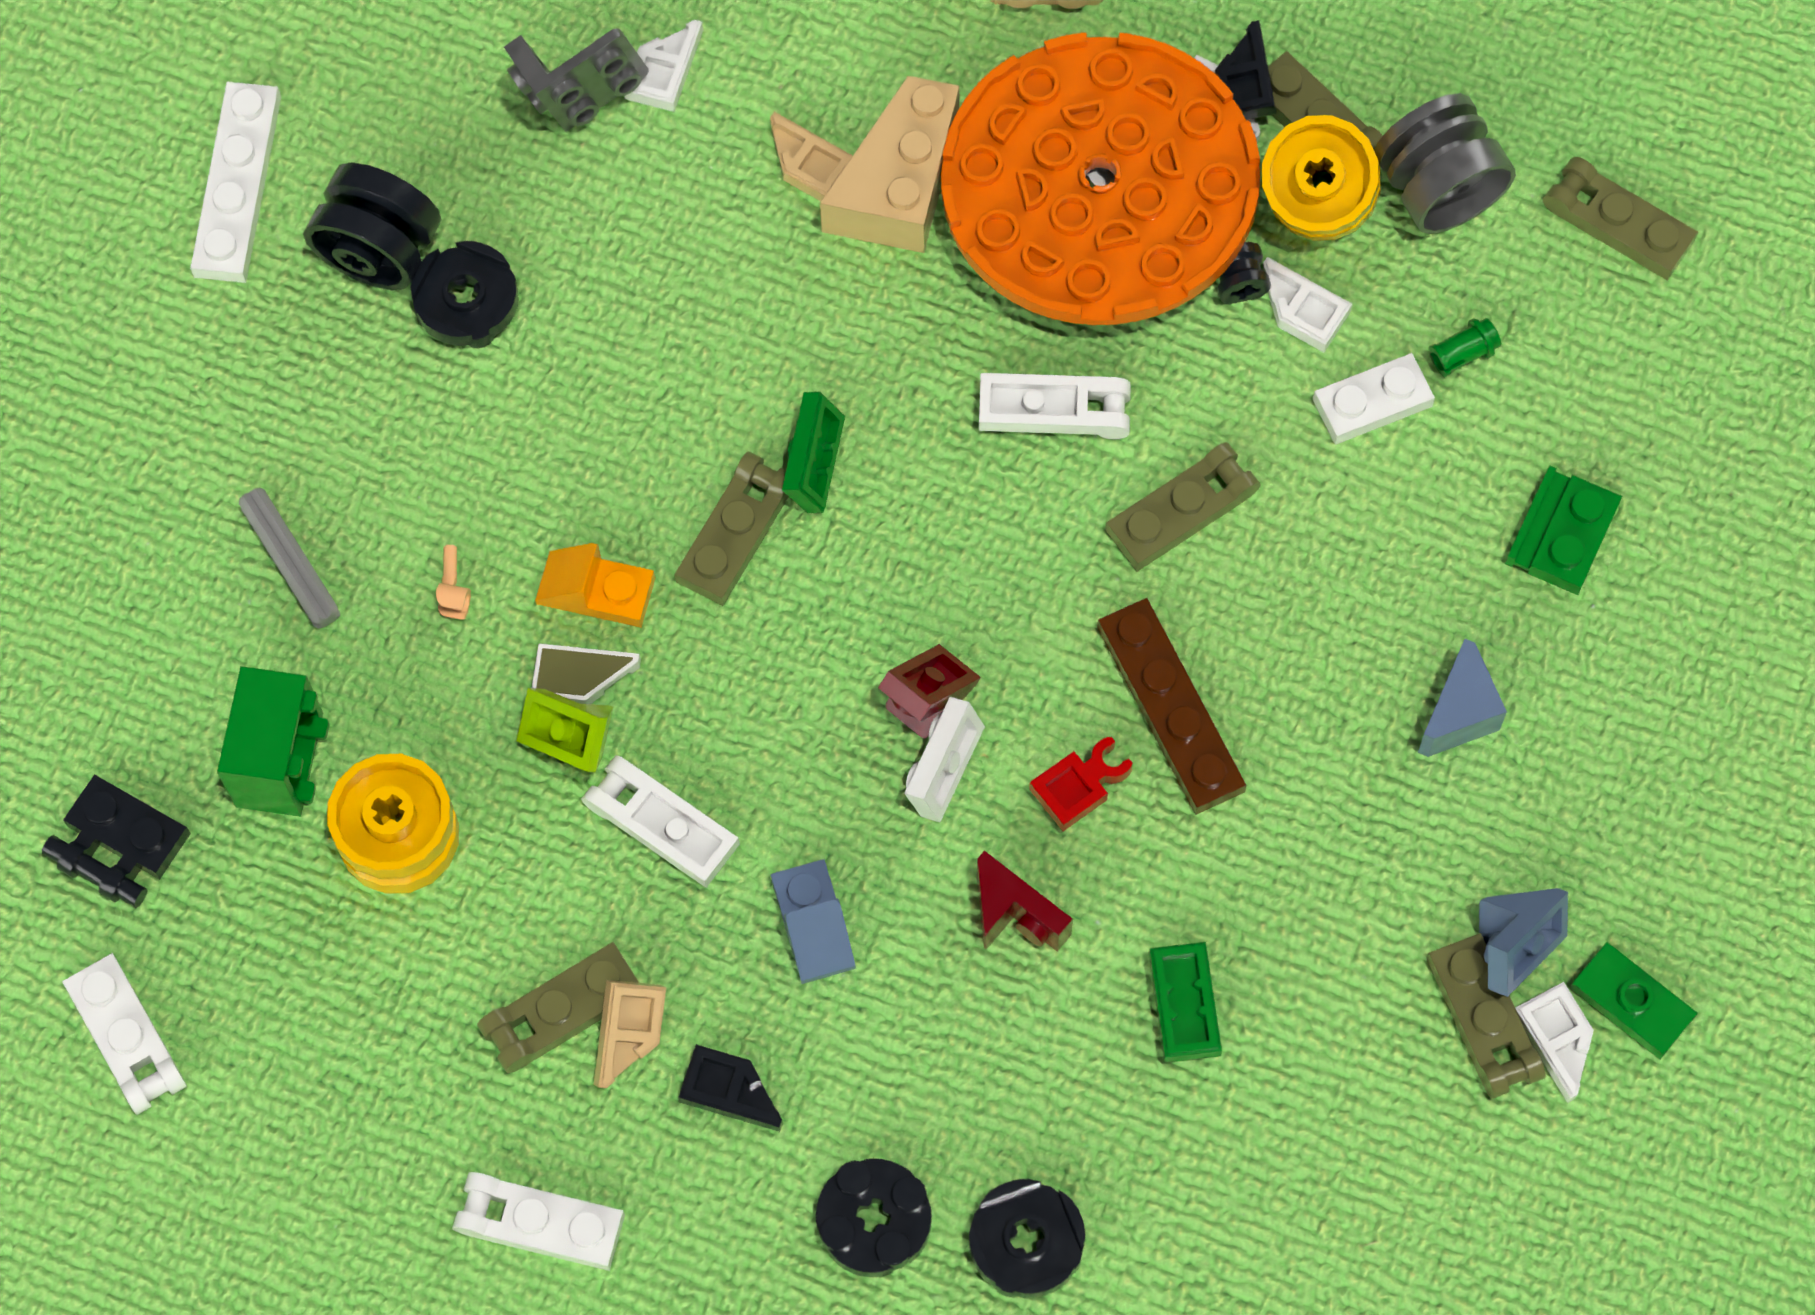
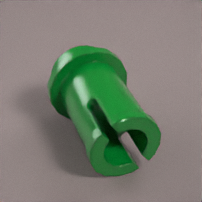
(1465, 346)

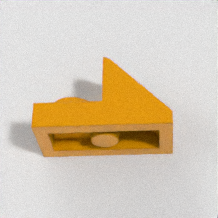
(595, 587)

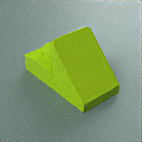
(565, 728)

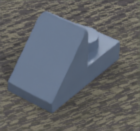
(813, 921)
(1520, 934)

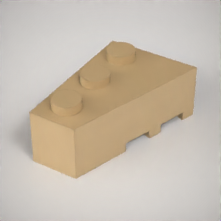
(895, 174)

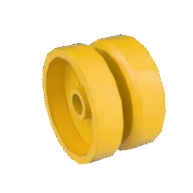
(1313, 147)
(393, 823)

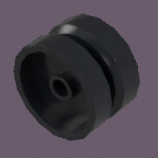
(372, 226)

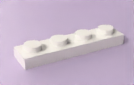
(236, 182)

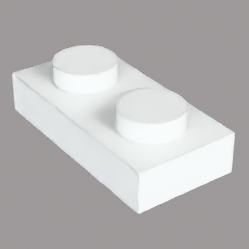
(1373, 398)
(944, 760)

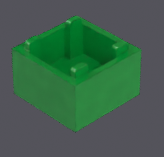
(271, 741)

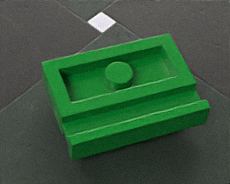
(1563, 530)

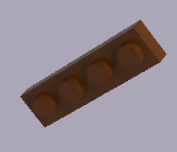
(1171, 706)

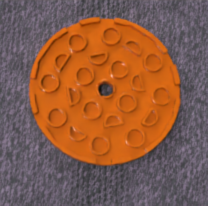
(1116, 249)

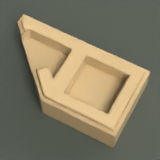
(806, 158)
(628, 1027)

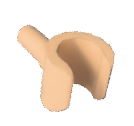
(452, 599)

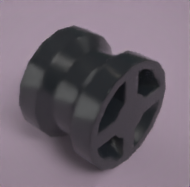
(1244, 277)

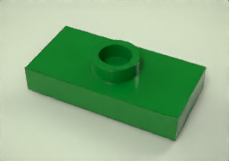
(813, 452)
(1633, 1000)
(1185, 1002)

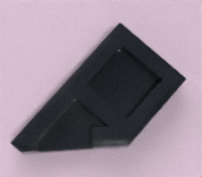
(1248, 74)
(728, 1088)

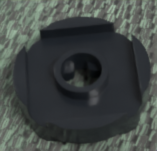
(469, 322)
(1042, 1209)
(891, 1245)

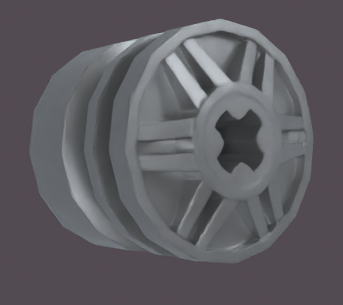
(1444, 163)

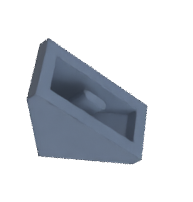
(1466, 706)

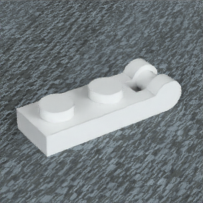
(1054, 404)
(662, 821)
(123, 1032)
(540, 1221)

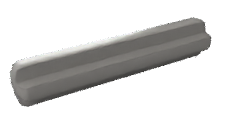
(289, 558)

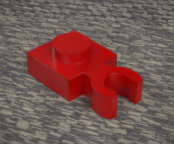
(1074, 787)

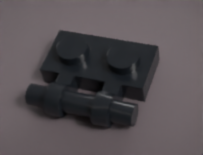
(124, 827)

